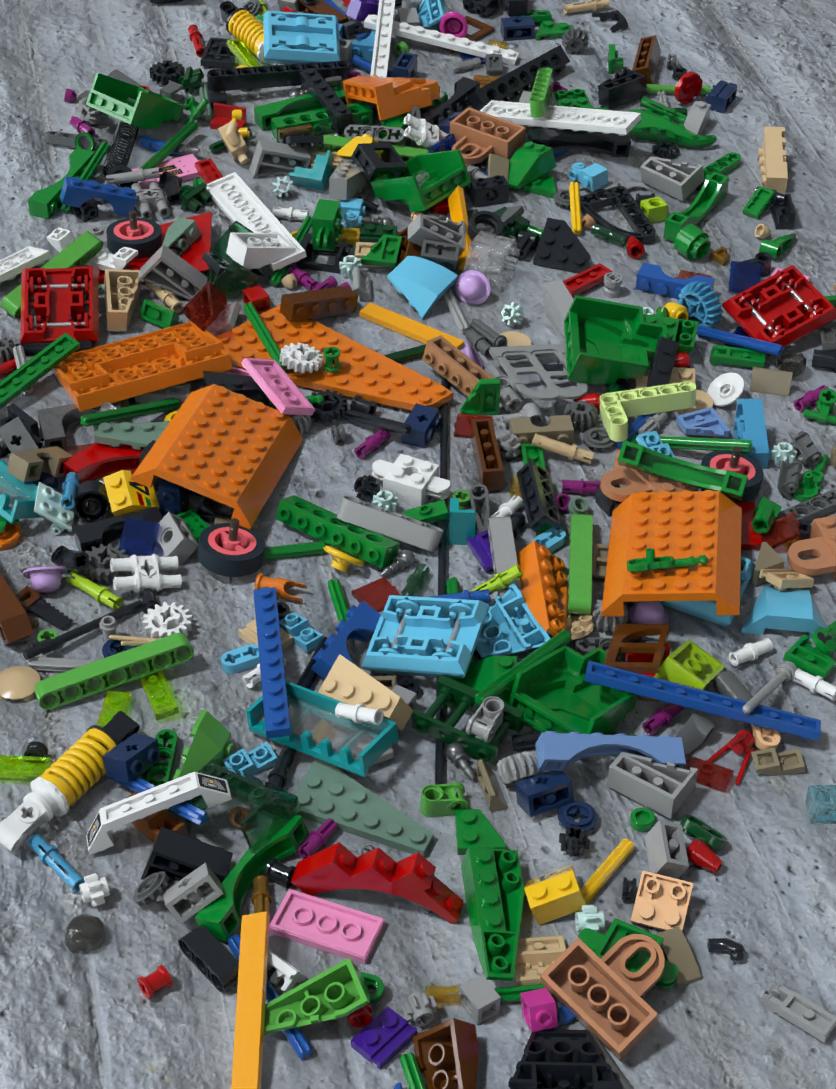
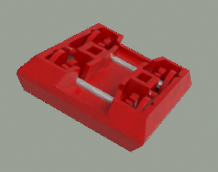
(60, 305)
(785, 310)

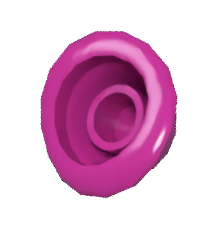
(454, 24)

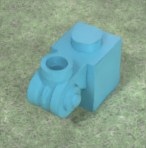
(591, 177)
(353, 212)

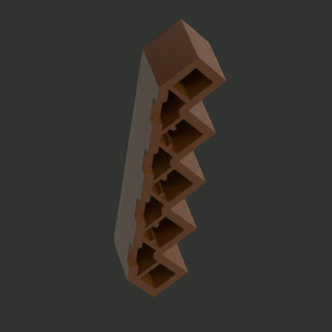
(13, 617)

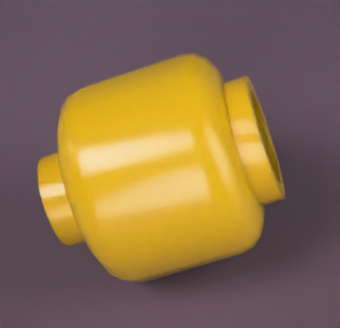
(677, 311)

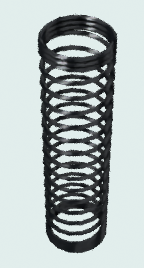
(131, 139)

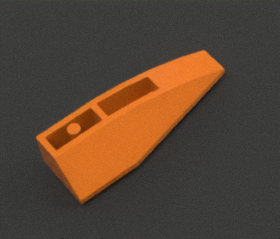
(544, 586)

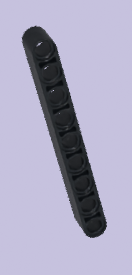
(272, 75)

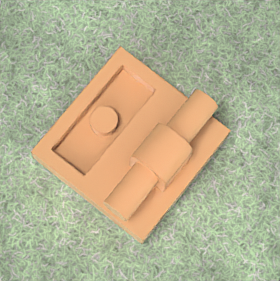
(661, 902)

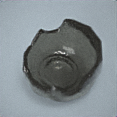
(792, 363)
(85, 933)

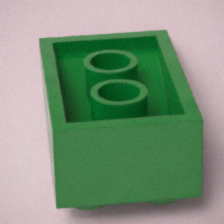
(529, 163)
(484, 672)

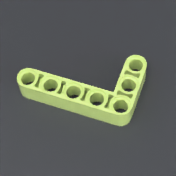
(619, 405)

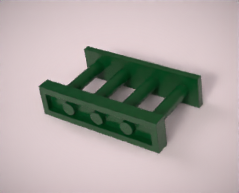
(464, 697)

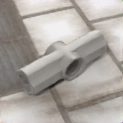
(508, 396)

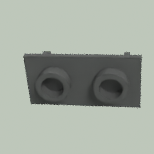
(808, 455)
(789, 478)

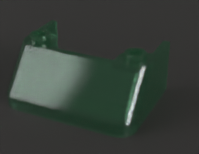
(235, 276)
(271, 804)

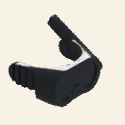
(615, 16)
(206, 512)

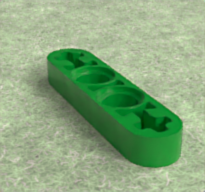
(723, 165)
(164, 768)

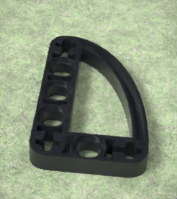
(592, 201)

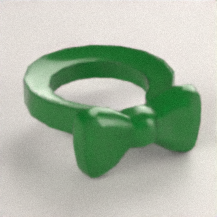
(77, 144)

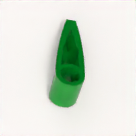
(777, 246)

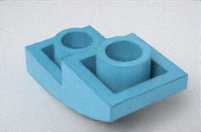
(652, 441)
(302, 634)
(254, 761)

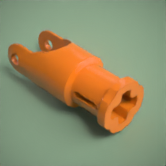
(281, 584)

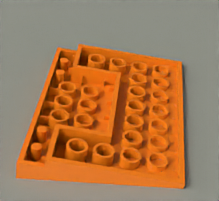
(141, 365)

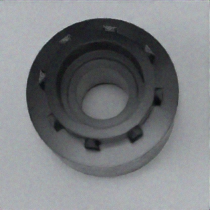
(90, 510)

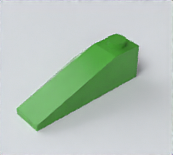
(209, 745)
(320, 999)

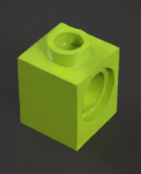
(654, 209)

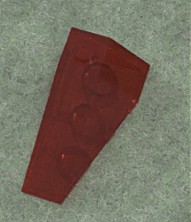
(205, 306)

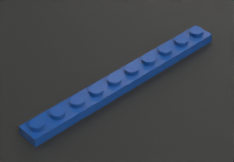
(271, 663)
(702, 700)

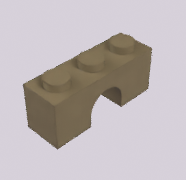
(559, 429)
(30, 463)

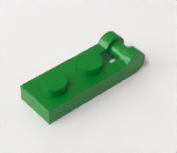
(736, 356)

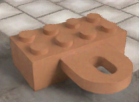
(485, 136)
(636, 482)
(820, 544)
(605, 992)

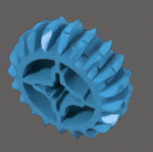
(701, 304)

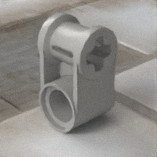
(486, 719)

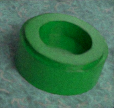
(642, 819)

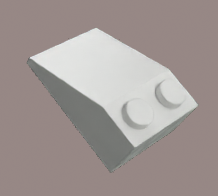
(257, 249)

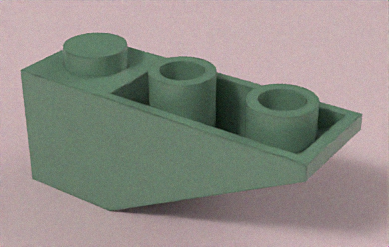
(181, 235)

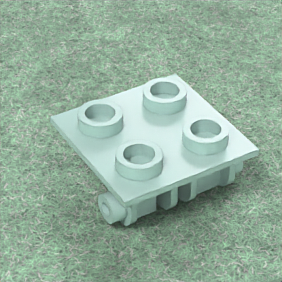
(49, 506)

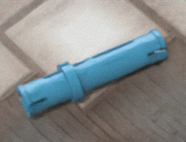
(69, 490)
(39, 845)

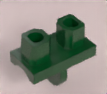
(191, 79)
(193, 195)

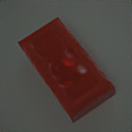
(710, 774)

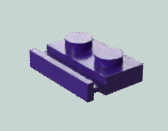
(481, 549)
(383, 1037)

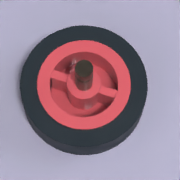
(135, 234)
(738, 463)
(231, 549)

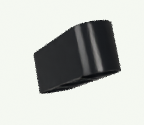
(210, 958)

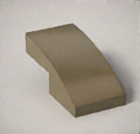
(599, 560)
(782, 763)
(677, 951)

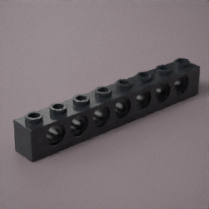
(518, 79)

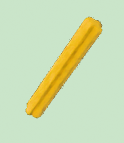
(575, 207)
(607, 869)

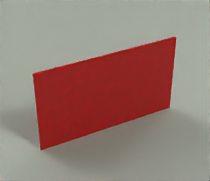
(194, 253)

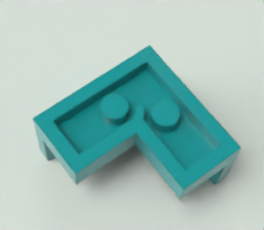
(317, 176)
(461, 523)

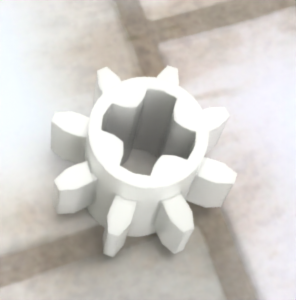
(94, 890)

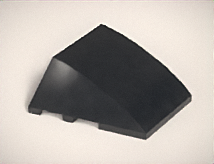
(563, 1062)

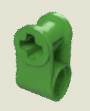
(441, 799)

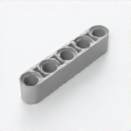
(390, 523)
(502, 548)

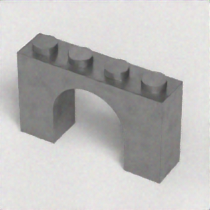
(57, 420)

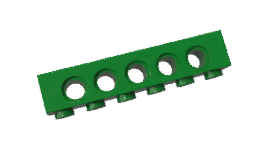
(320, 121)
(338, 533)

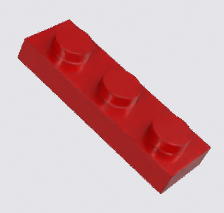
(586, 279)

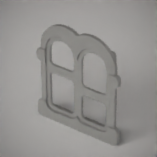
(531, 352)

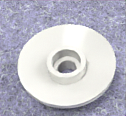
(726, 389)

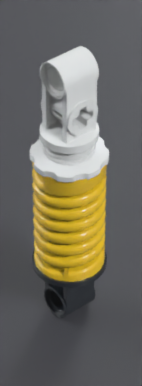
(244, 27)
(66, 780)

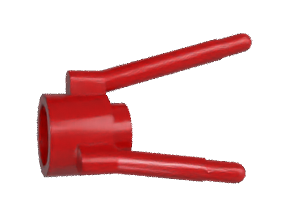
(739, 744)

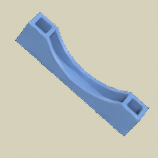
(559, 750)

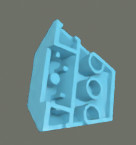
(422, 282)
(784, 611)
(510, 627)

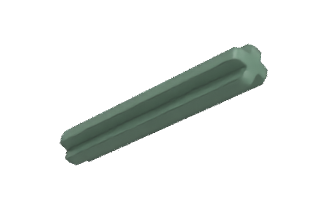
(204, 93)

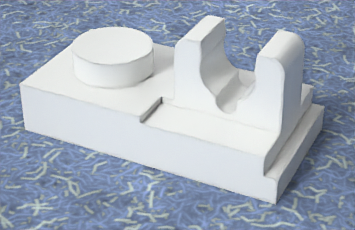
(283, 970)

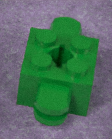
(327, 225)
(601, 944)

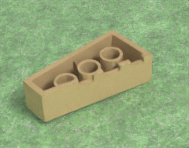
(121, 296)

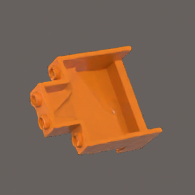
(391, 94)

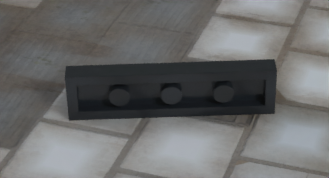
(538, 496)

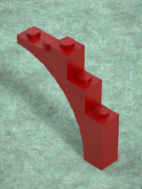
(101, 461)
(376, 871)

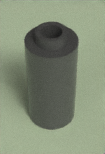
(730, 685)

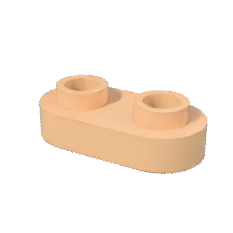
(765, 737)

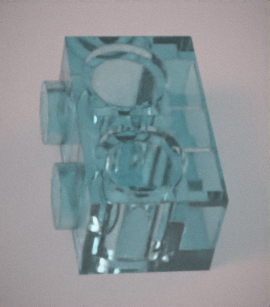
(821, 804)

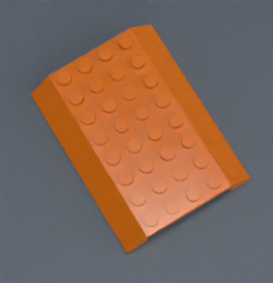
(224, 450)
(677, 527)

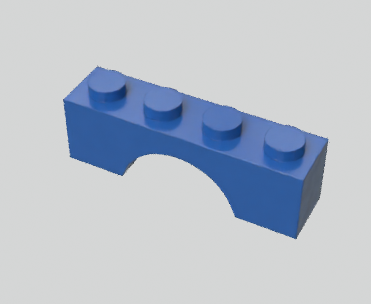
(78, 191)
(653, 280)
(359, 626)

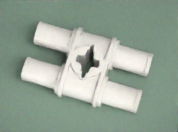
(423, 132)
(145, 573)

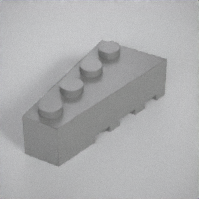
(346, 180)

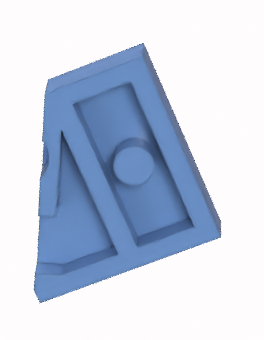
(703, 423)

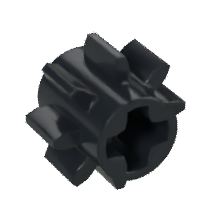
(366, 487)
(574, 841)

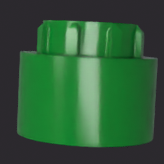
(692, 242)

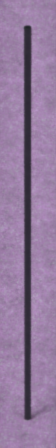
(442, 570)

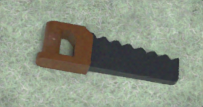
(42, 609)

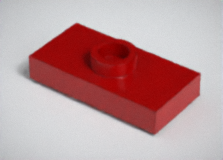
(208, 170)

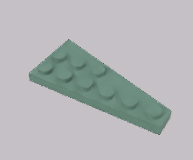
(128, 433)
(358, 811)

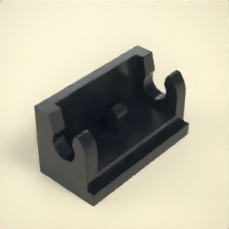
(783, 213)

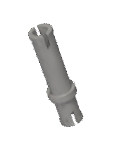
(133, 176)

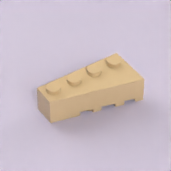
(773, 159)
(354, 686)

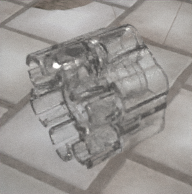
(488, 255)

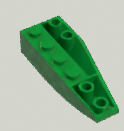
(494, 907)

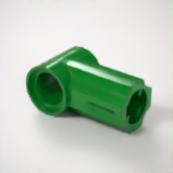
(765, 514)

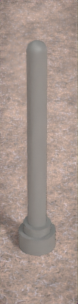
(785, 673)

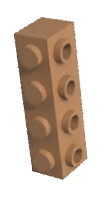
(453, 365)

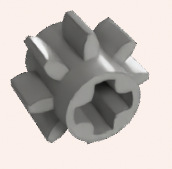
(509, 446)
(420, 1008)

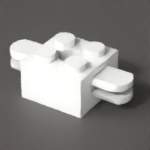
(411, 480)

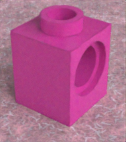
(539, 1009)

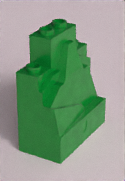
(132, 103)
(445, 173)
(608, 341)
(561, 701)

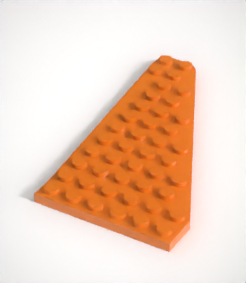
(361, 371)

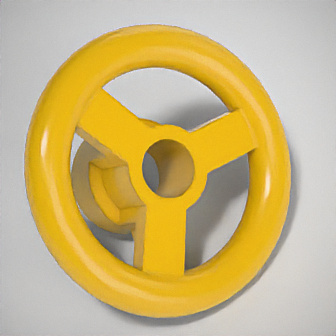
(341, 559)

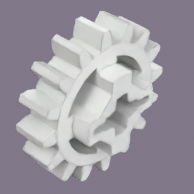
(301, 358)
(167, 621)

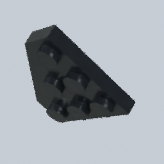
(561, 248)

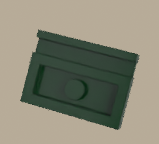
(372, 233)

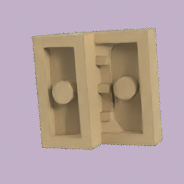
(535, 956)

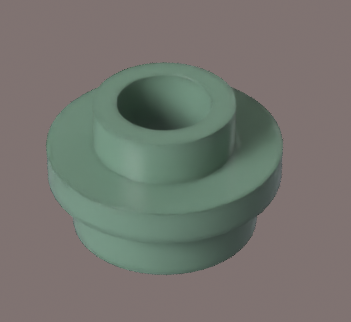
(579, 502)

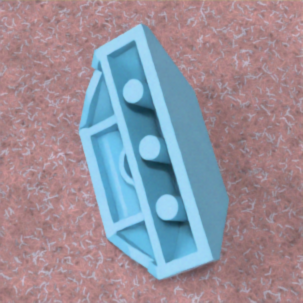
(431, 12)

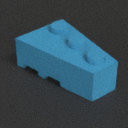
(750, 425)

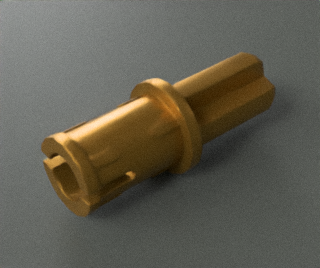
(261, 896)

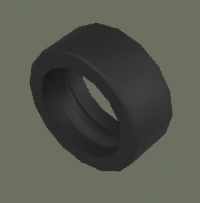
(484, 217)

